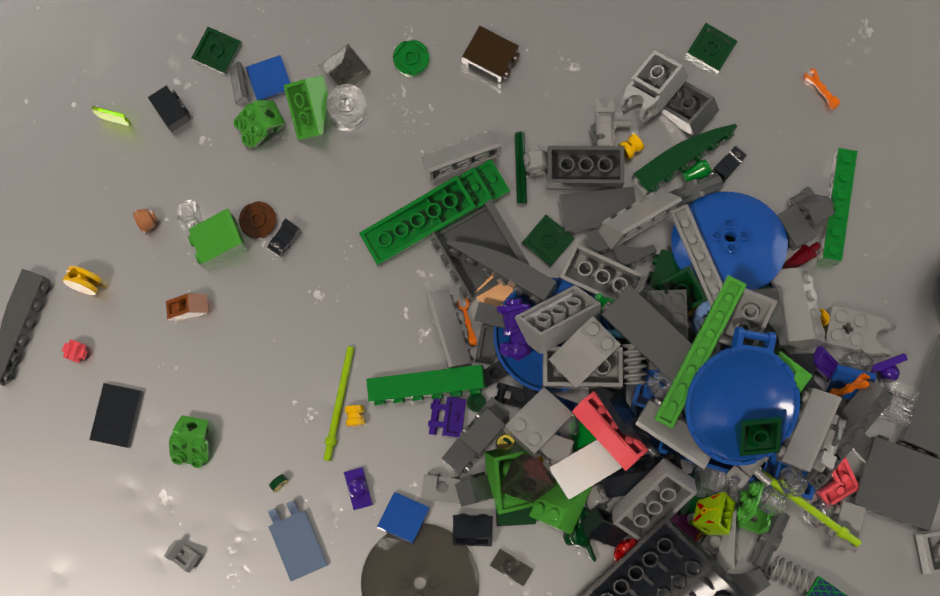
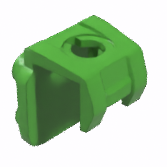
(255, 124)
(188, 445)
(749, 508)

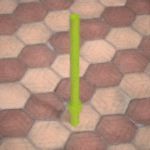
(331, 440)
(841, 531)

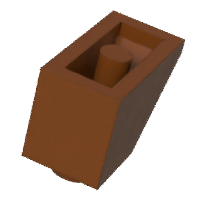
(187, 306)

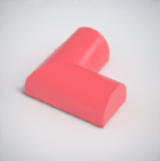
(841, 486)

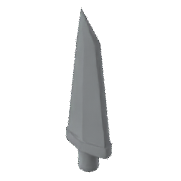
(726, 552)

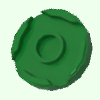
(411, 58)

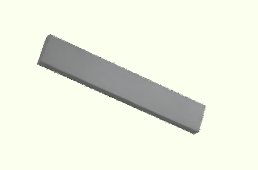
(697, 252)

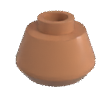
(145, 219)

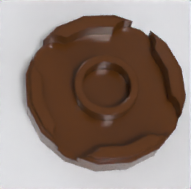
(258, 220)

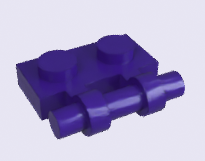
(453, 417)

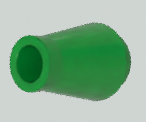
(698, 170)

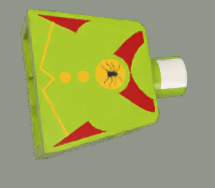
(713, 514)

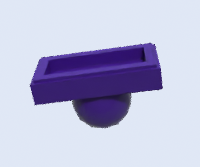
(824, 362)
(887, 367)
(358, 488)

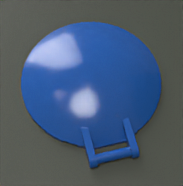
(740, 386)

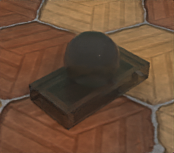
(511, 567)

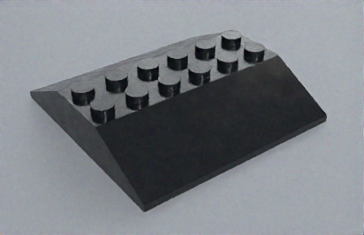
(666, 565)

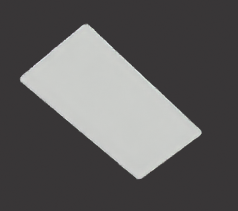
(584, 469)

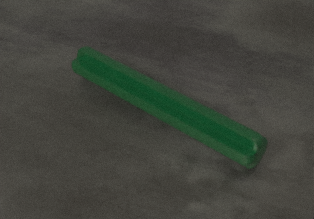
(521, 184)

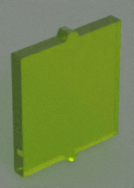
(111, 116)

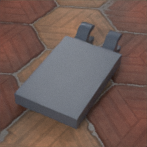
(296, 542)

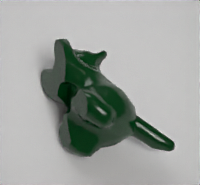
(578, 537)

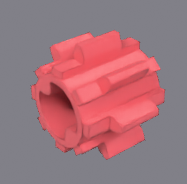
(74, 351)

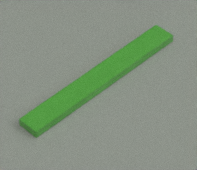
(700, 350)

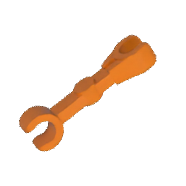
(832, 101)
(471, 336)
(858, 383)

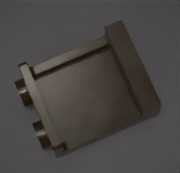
(491, 53)

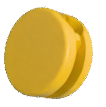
(82, 280)

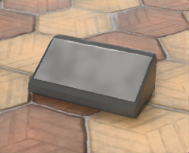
(239, 83)

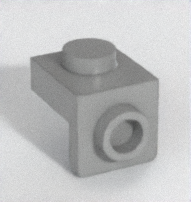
(182, 555)

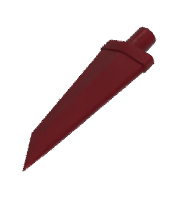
(802, 256)

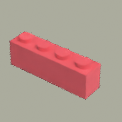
(602, 426)

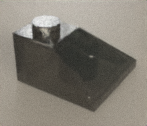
(344, 67)
(527, 479)

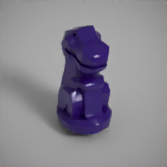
(517, 347)

